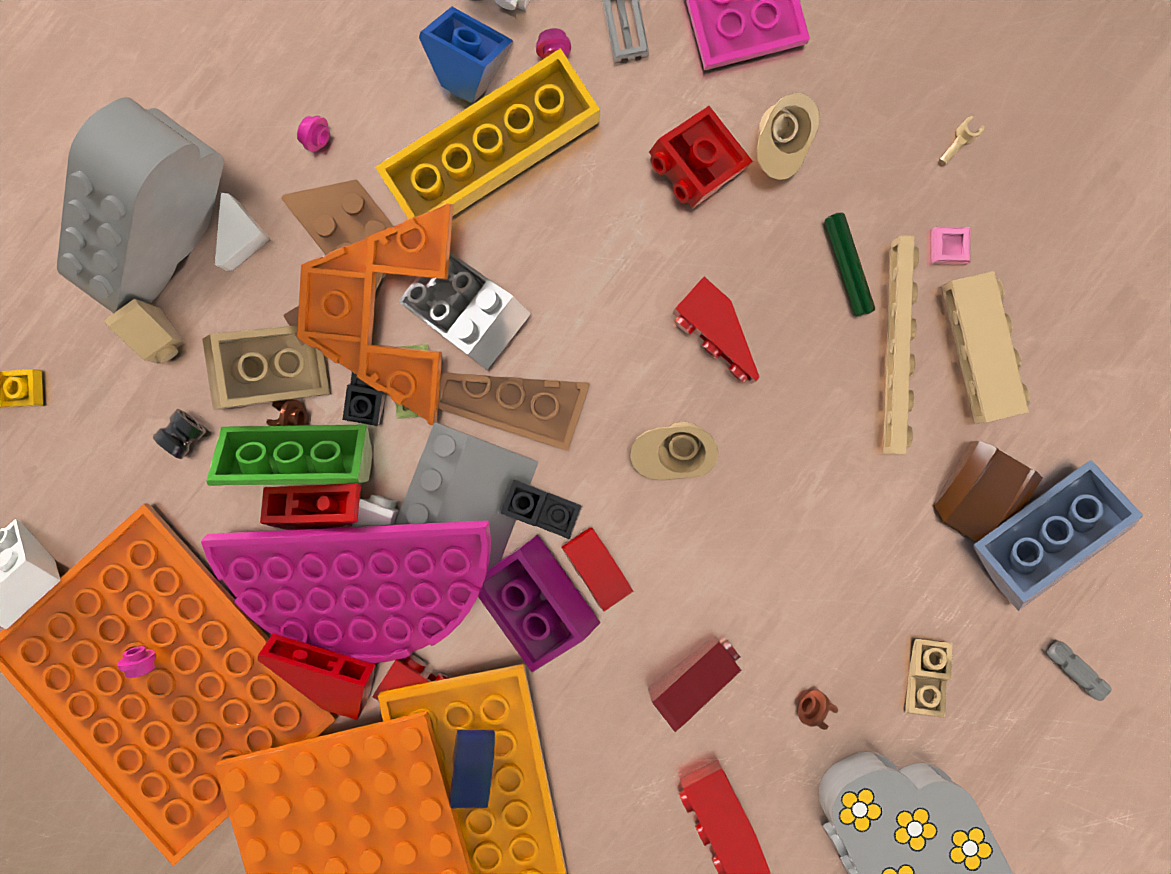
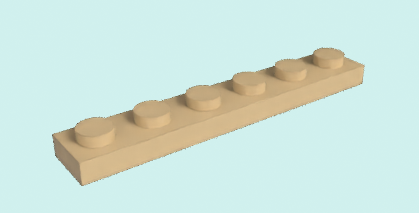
(901, 331)

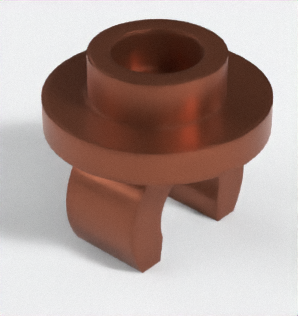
(291, 413)
(814, 709)

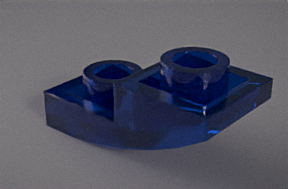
(472, 768)

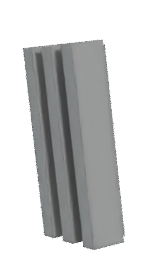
(629, 52)

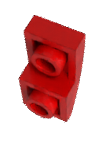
(597, 569)

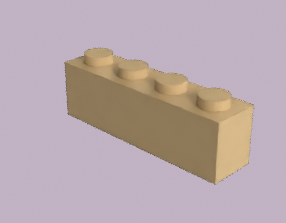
(986, 347)

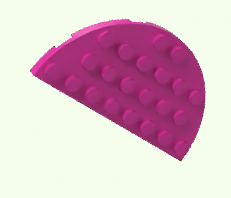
(356, 588)

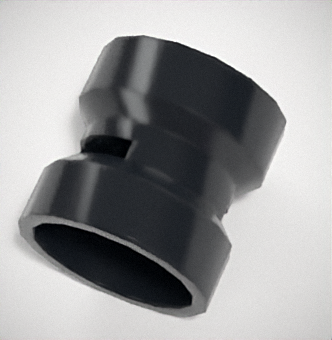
(179, 434)

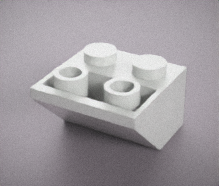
(25, 572)

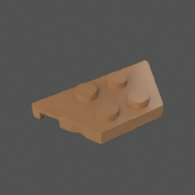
(337, 215)

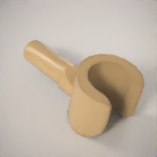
(964, 136)

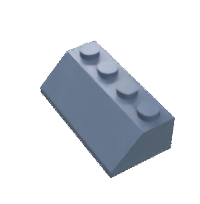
(1056, 534)

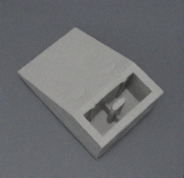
(467, 310)

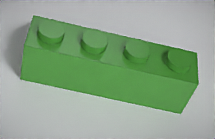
(291, 455)

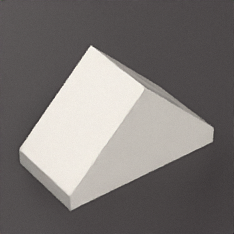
(237, 234)

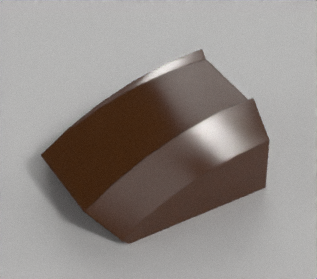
(985, 490)

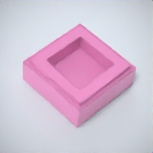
(950, 245)

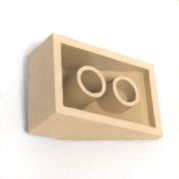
(262, 367)

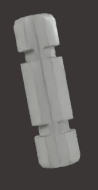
(1079, 670)

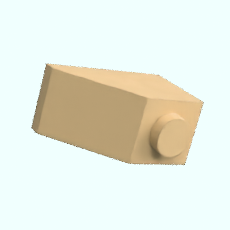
(146, 331)

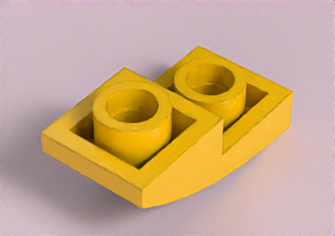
(21, 388)

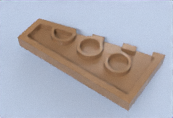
(525, 407)

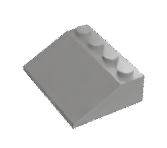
(465, 482)

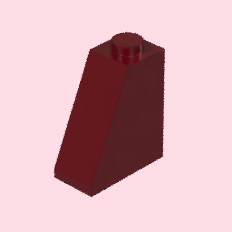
(694, 682)

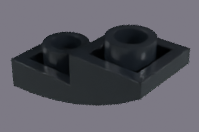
(363, 402)
(541, 509)

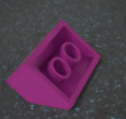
(536, 604)

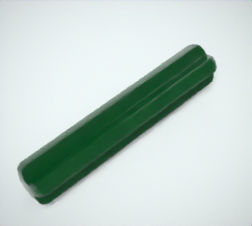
(850, 264)

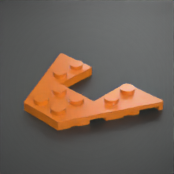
(340, 301)

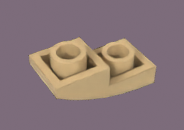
(928, 678)

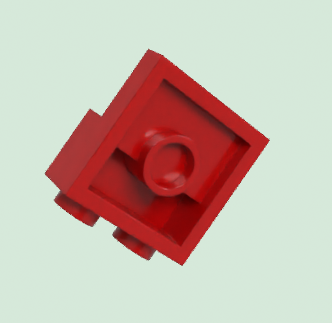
(699, 157)

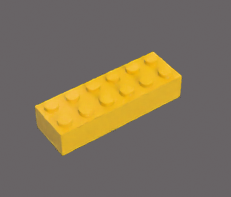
(492, 139)

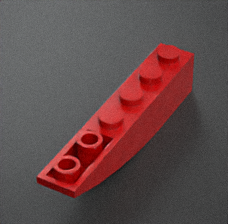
(722, 821)

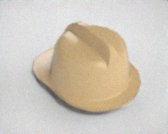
(787, 135)
(674, 452)

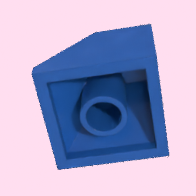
(464, 53)

